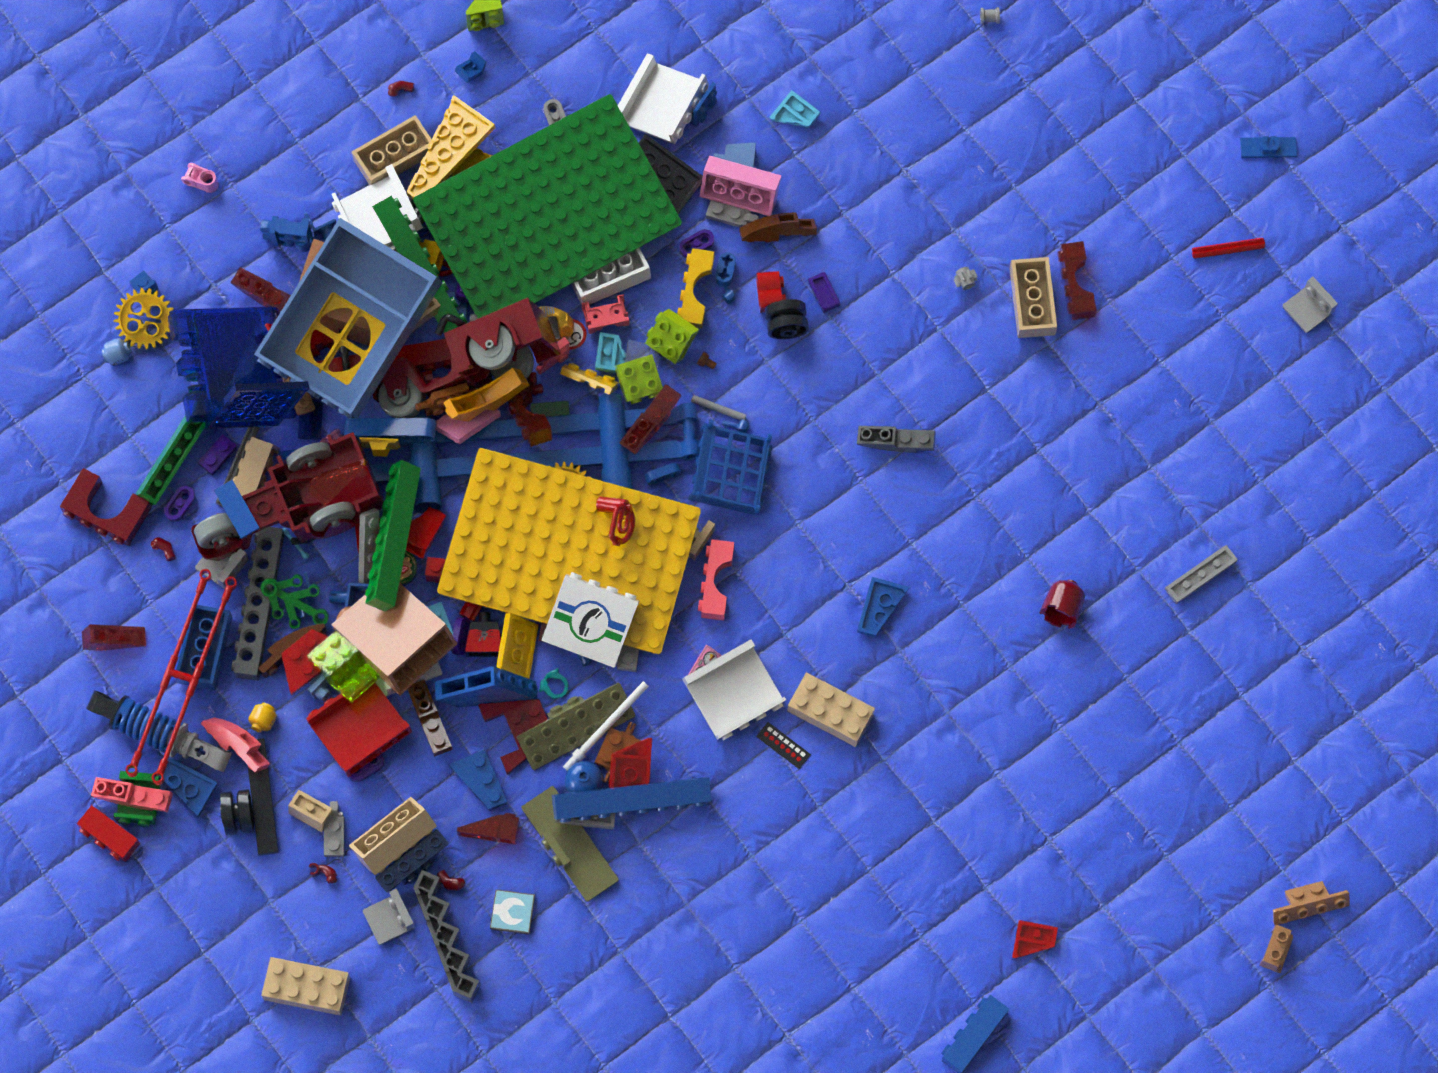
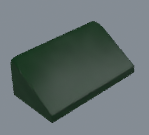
(551, 408)

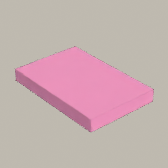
(462, 430)

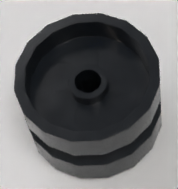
(786, 319)
(237, 812)

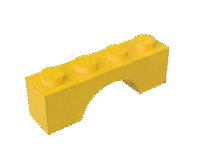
(700, 265)

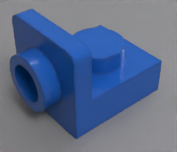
(143, 280)

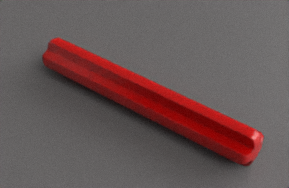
(1226, 248)

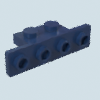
(412, 862)

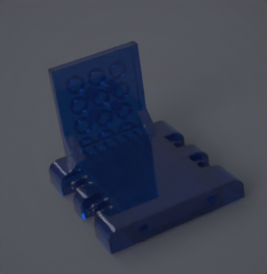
(231, 382)

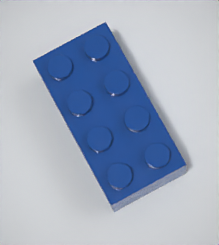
(195, 643)

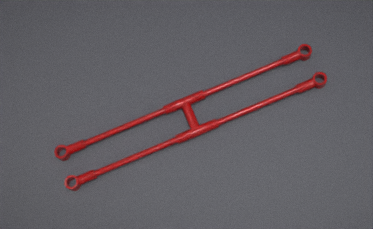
(170, 672)

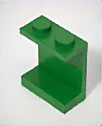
(129, 814)

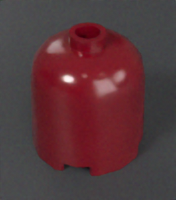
(1063, 603)

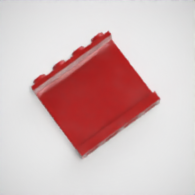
(358, 730)

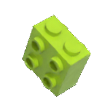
(671, 336)
(639, 379)

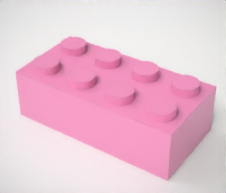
(740, 186)

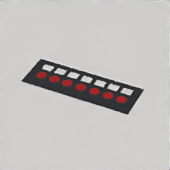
(783, 745)

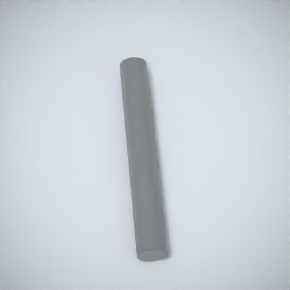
(718, 408)

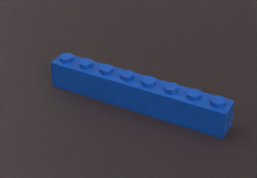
(631, 798)

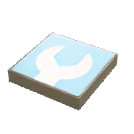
(512, 912)

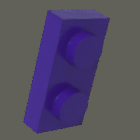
(217, 454)

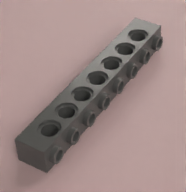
(249, 669)

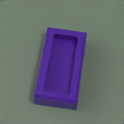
(824, 292)

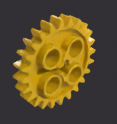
(141, 335)

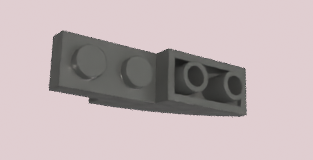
(896, 439)

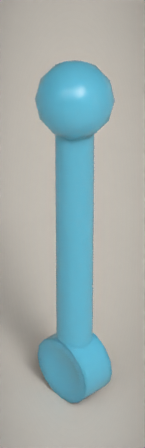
(305, 555)

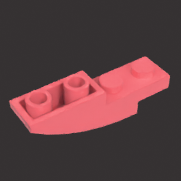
(234, 737)
(131, 795)

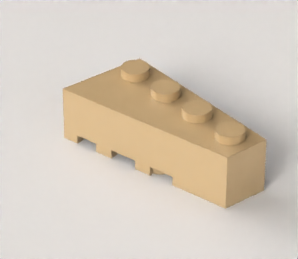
(254, 465)

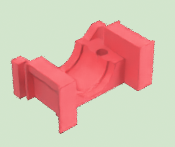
(605, 315)

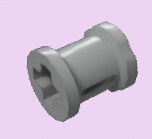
(989, 15)

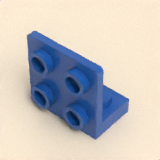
(707, 101)

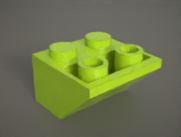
(484, 14)

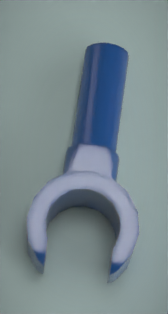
(729, 295)
(743, 426)

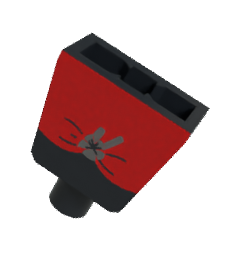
(483, 637)

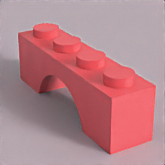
(720, 557)

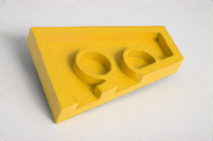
(595, 381)

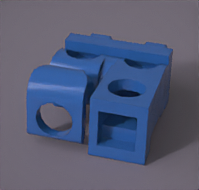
(287, 232)

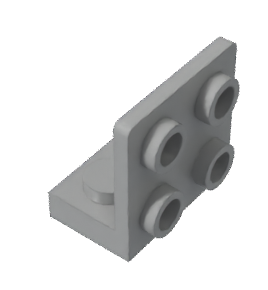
(1310, 305)
(224, 568)
(388, 918)

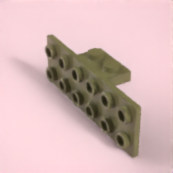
(572, 725)
(570, 847)

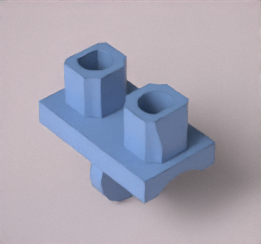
(318, 687)

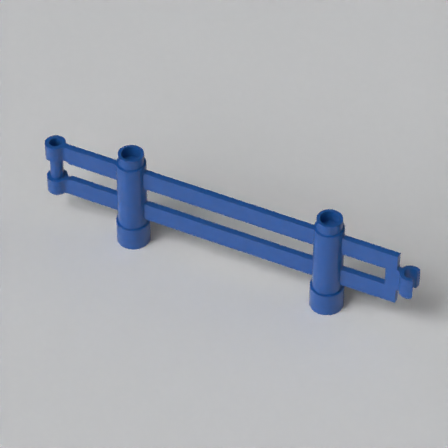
(609, 420)

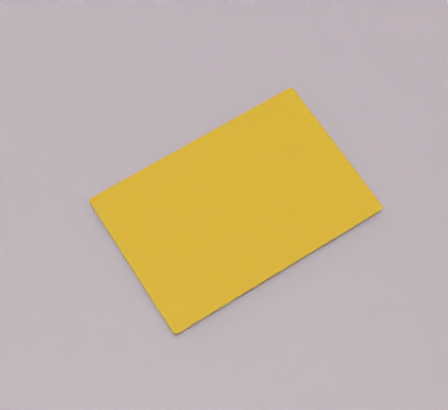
(537, 523)

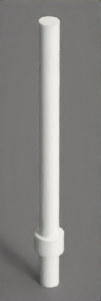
(579, 754)

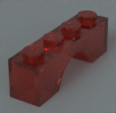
(1081, 302)
(534, 426)

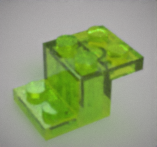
(343, 666)

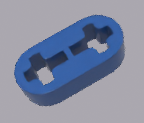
(721, 269)
(662, 474)

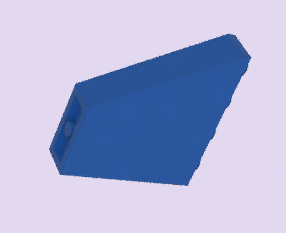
(485, 686)

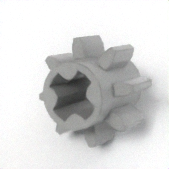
(965, 278)

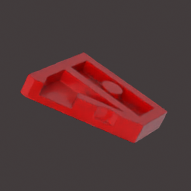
(1033, 938)

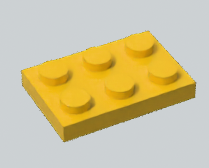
(517, 645)

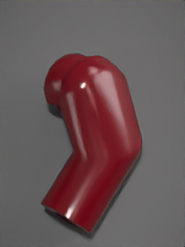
(400, 85)
(536, 388)
(160, 543)
(451, 883)

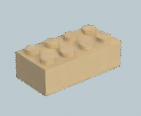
(399, 146)
(1033, 297)
(831, 709)
(393, 836)
(305, 986)

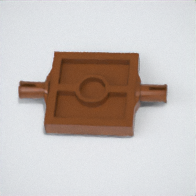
(435, 403)
(613, 742)

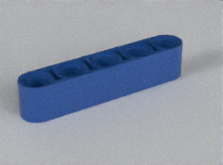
(404, 429)

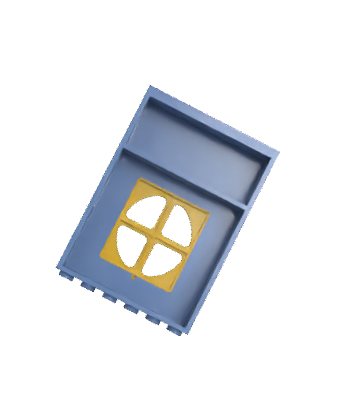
(372, 282)

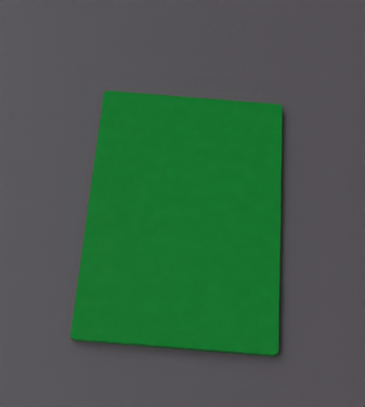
(548, 209)

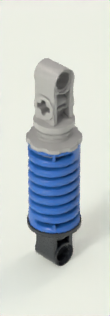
(133, 718)

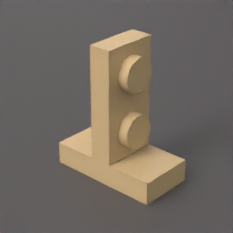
(701, 539)

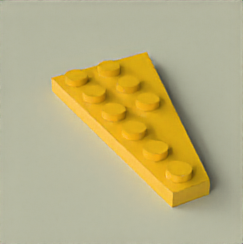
(452, 143)

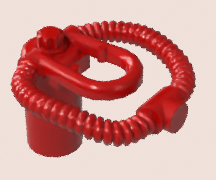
(620, 507)

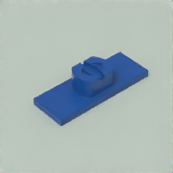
(1268, 147)
(236, 509)

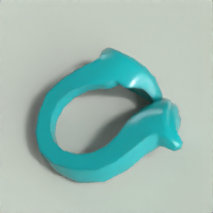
(544, 684)

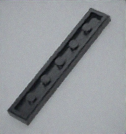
(263, 808)

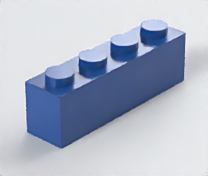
(975, 1034)

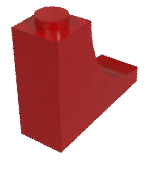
(424, 531)

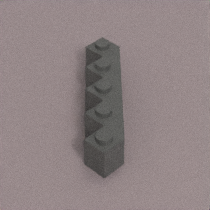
(445, 937)

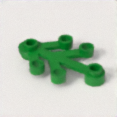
(292, 599)

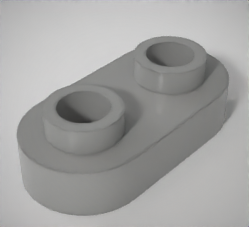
(556, 116)

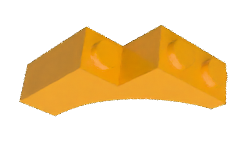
(487, 397)

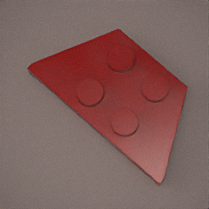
(296, 663)
(631, 765)

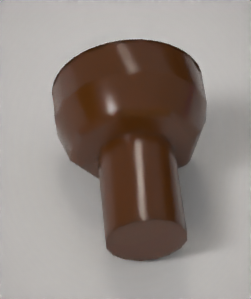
(704, 360)

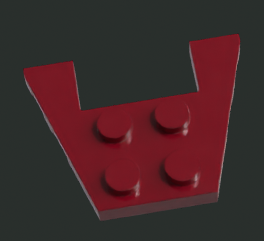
(520, 718)

